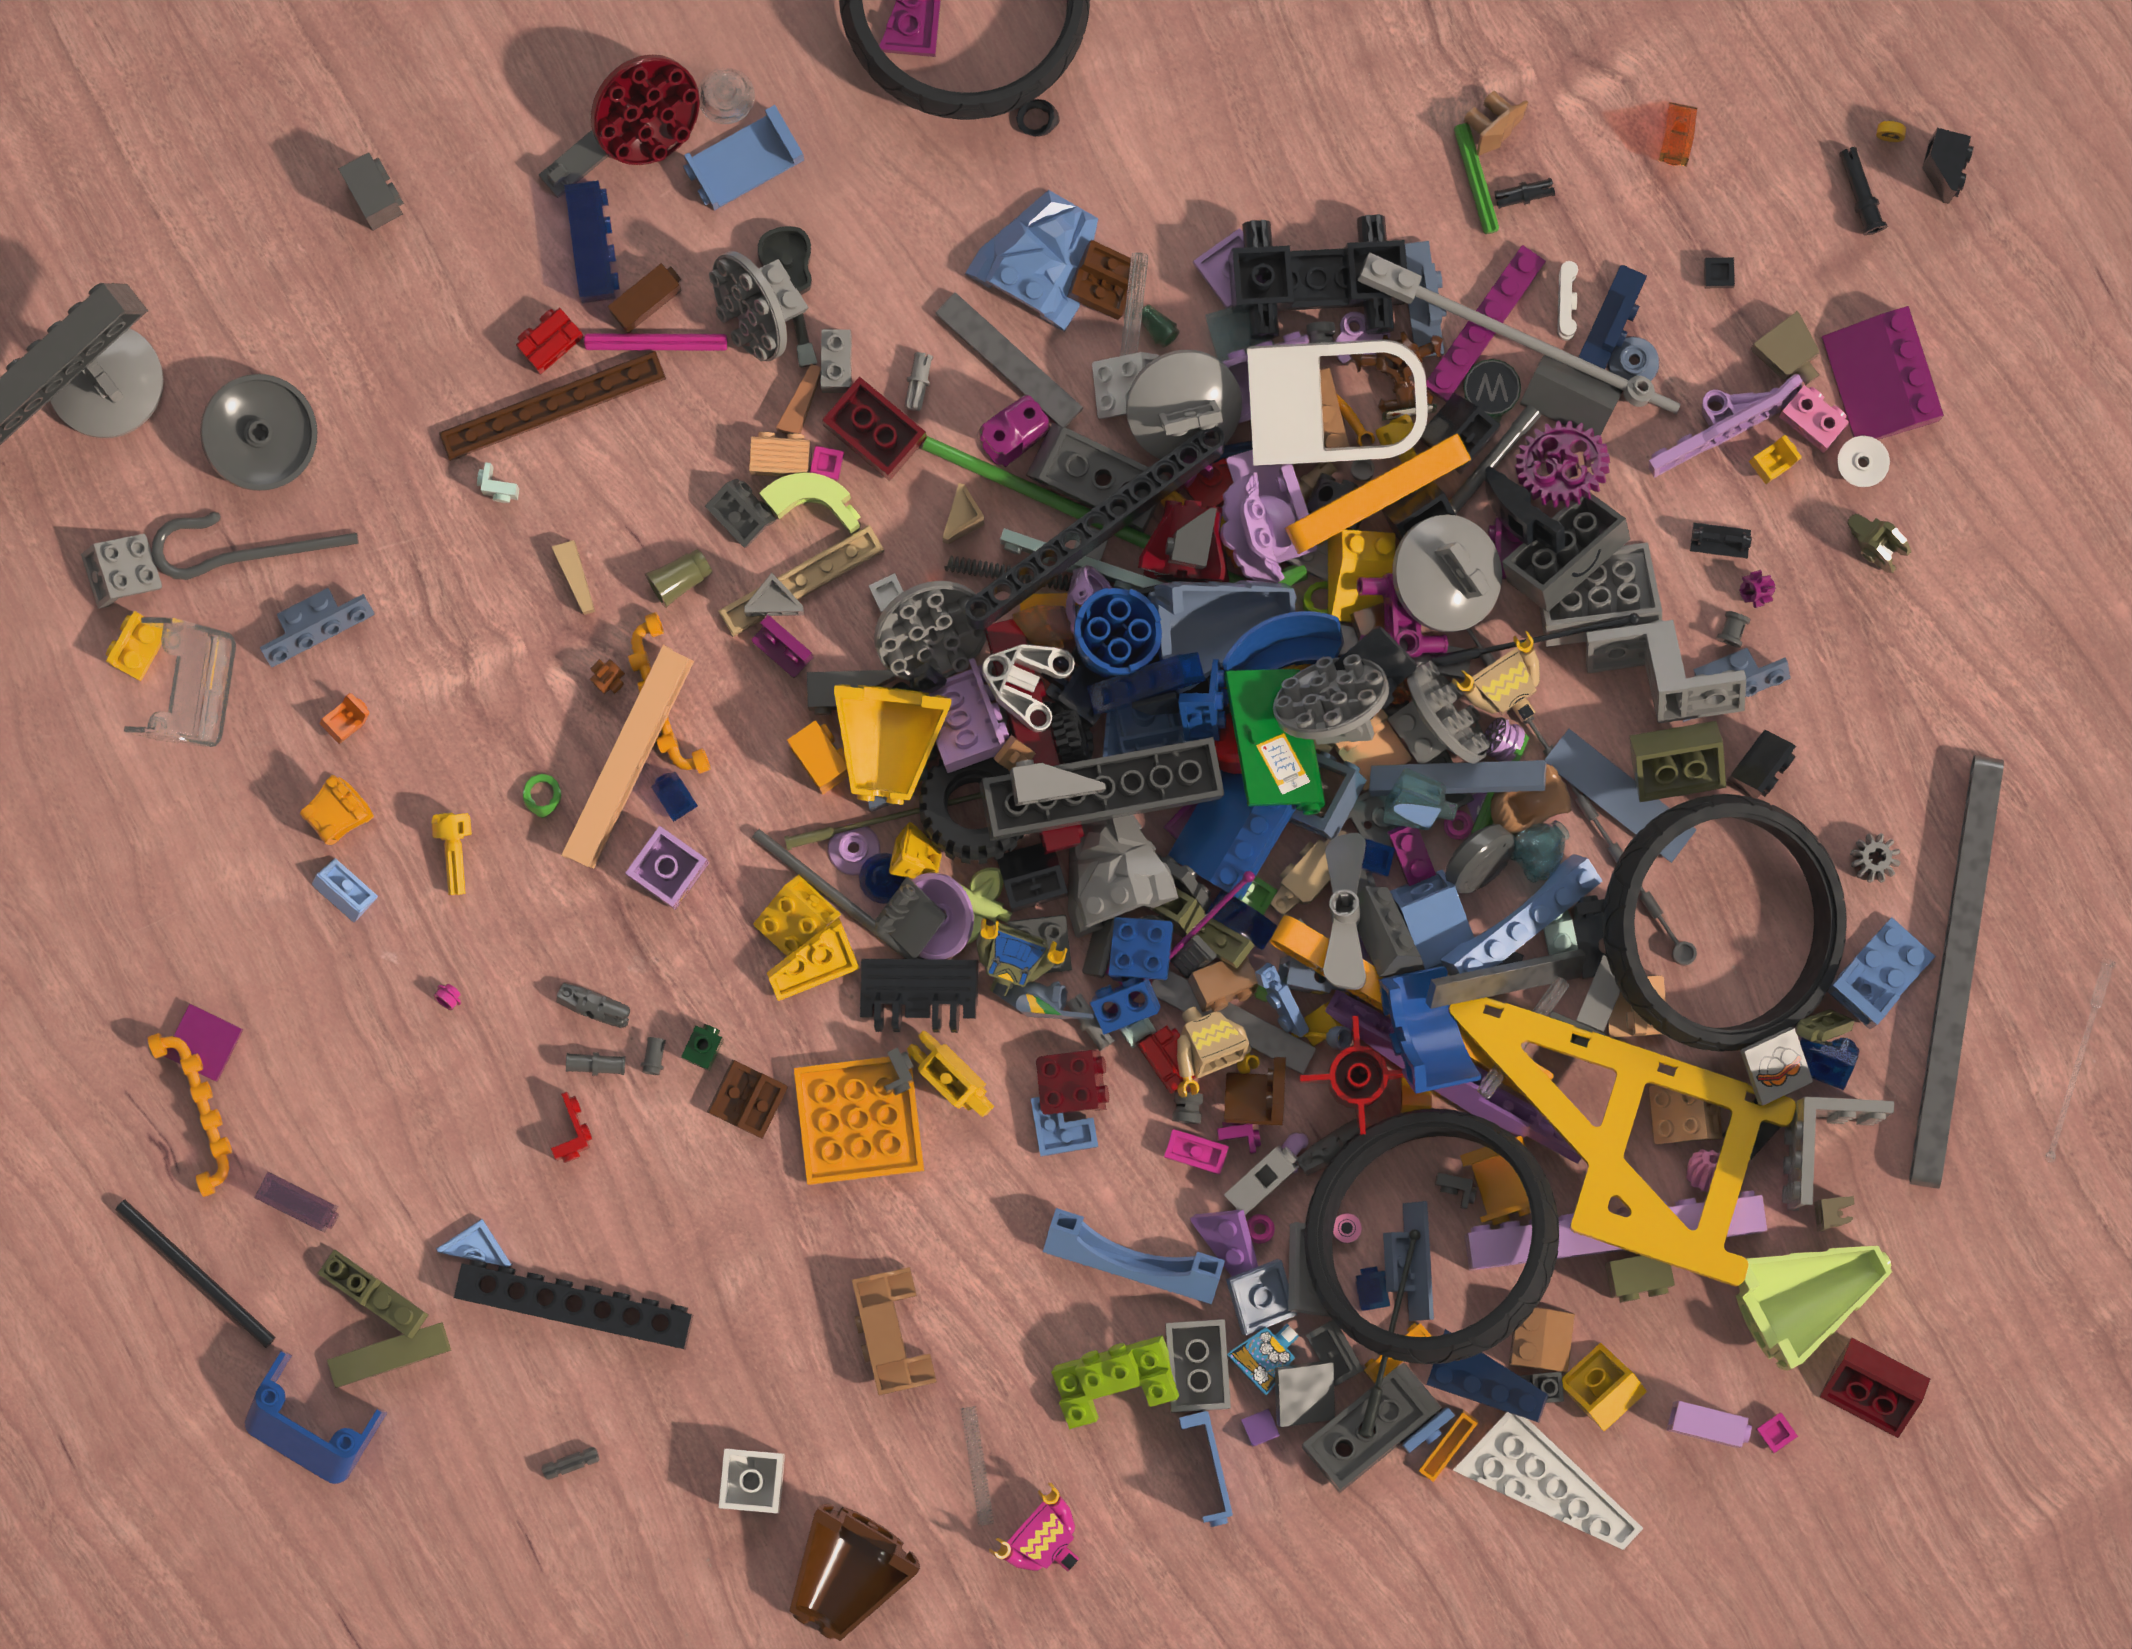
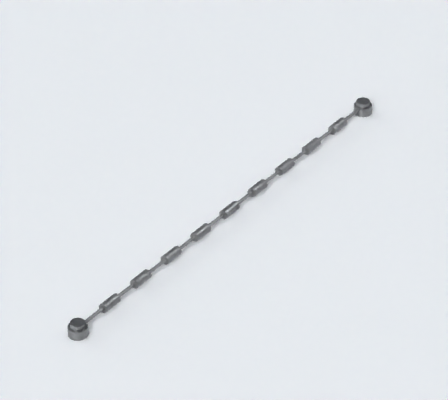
(1684, 952)

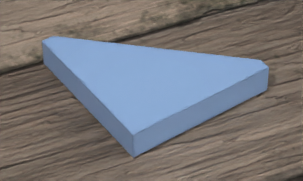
(476, 1244)

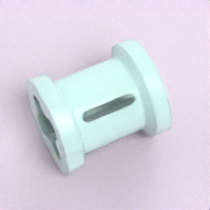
(1137, 1031)

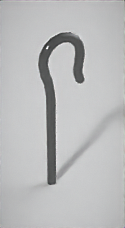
(235, 556)

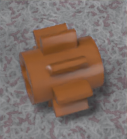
(607, 676)

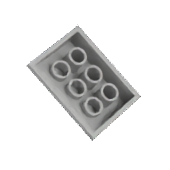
(1610, 593)

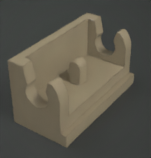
(1828, 1214)

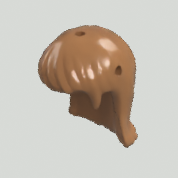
(1525, 808)

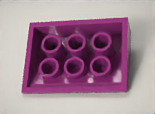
(1883, 375)

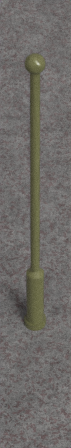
(828, 832)

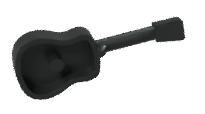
(793, 250)

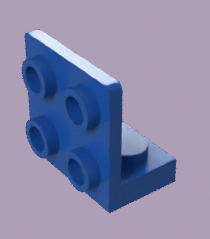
(1203, 712)
(1140, 949)

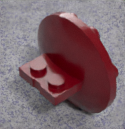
(645, 109)

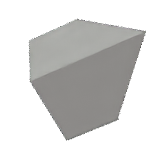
(773, 600)

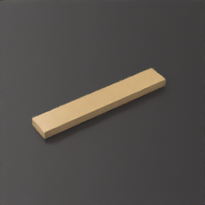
(811, 575)

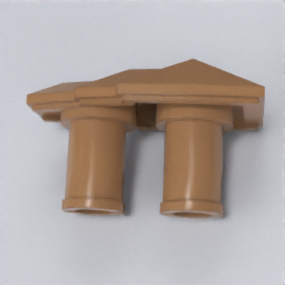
(1495, 132)

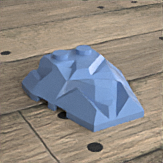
(1038, 257)

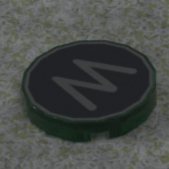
(1492, 387)

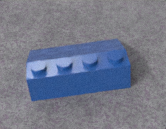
(1230, 837)

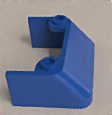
(327, 1460)

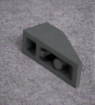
(821, 686)

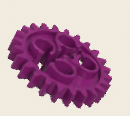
(1562, 464)

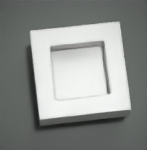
(885, 591)

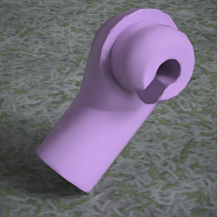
(1295, 1143)

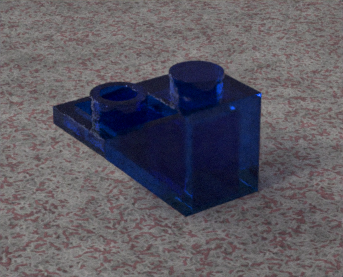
(1244, 920)

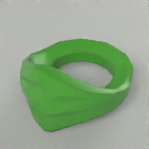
(541, 811)

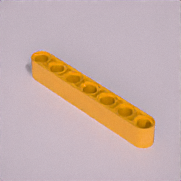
(1377, 493)

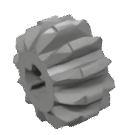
(1882, 866)

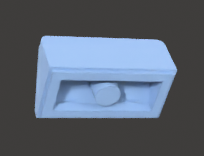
(344, 890)

